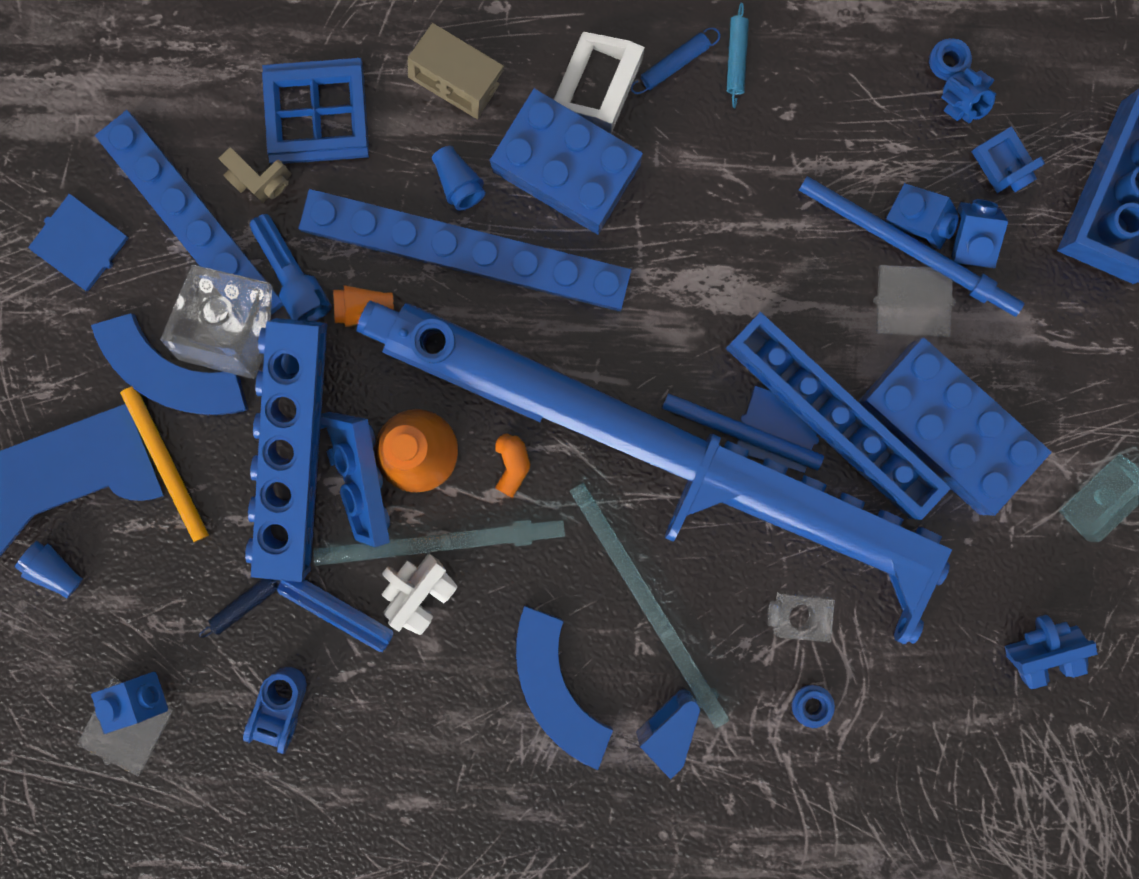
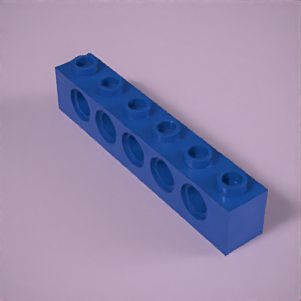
(838, 418)
(267, 555)

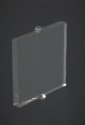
(913, 302)
(128, 746)

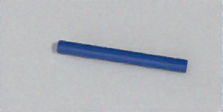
(743, 432)

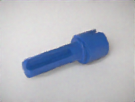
(299, 292)

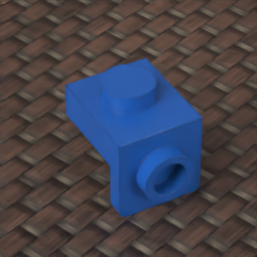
(1007, 161)
(924, 215)
(979, 233)
(129, 702)

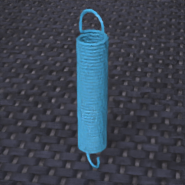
(737, 55)

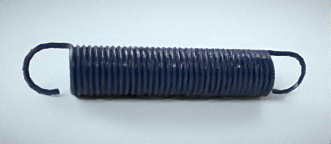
(241, 606)

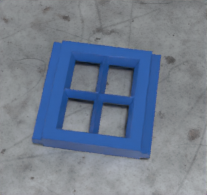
(314, 74)

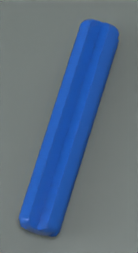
(337, 613)

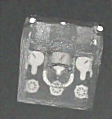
(219, 321)

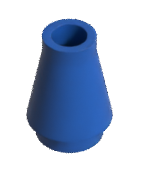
(458, 180)
(48, 569)

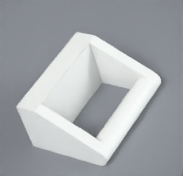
(631, 59)

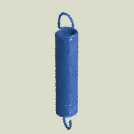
(676, 60)

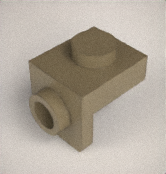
(242, 176)

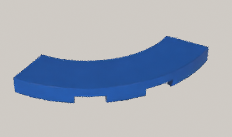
(161, 380)
(547, 693)

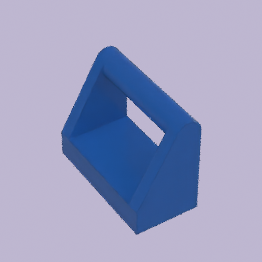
(670, 732)

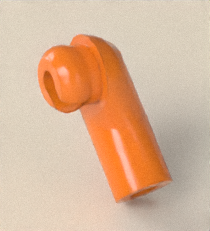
(516, 463)

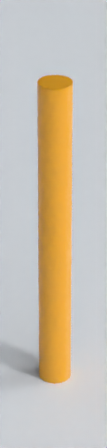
(164, 464)

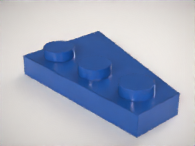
(355, 461)

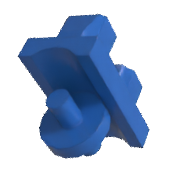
(1050, 647)

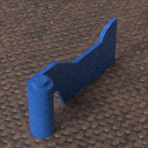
(72, 464)

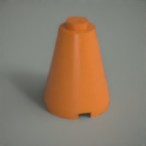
(416, 450)

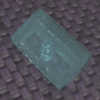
(1105, 500)

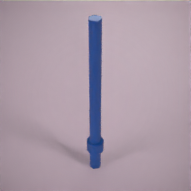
(981, 287)

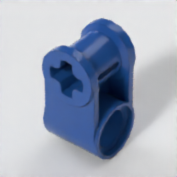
(273, 716)

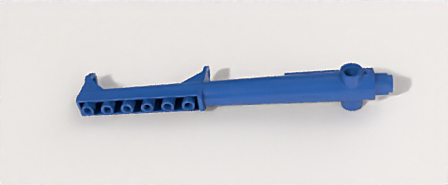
(713, 472)

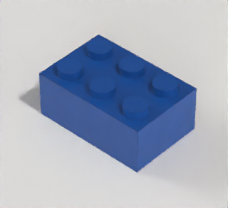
(566, 161)

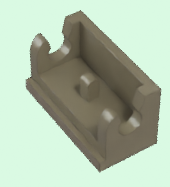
(454, 70)

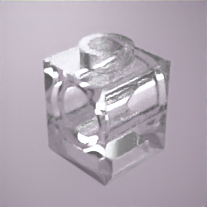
(819, 621)

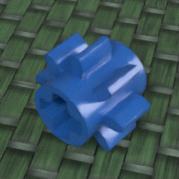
(968, 95)

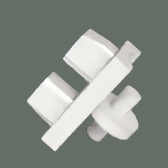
(410, 588)

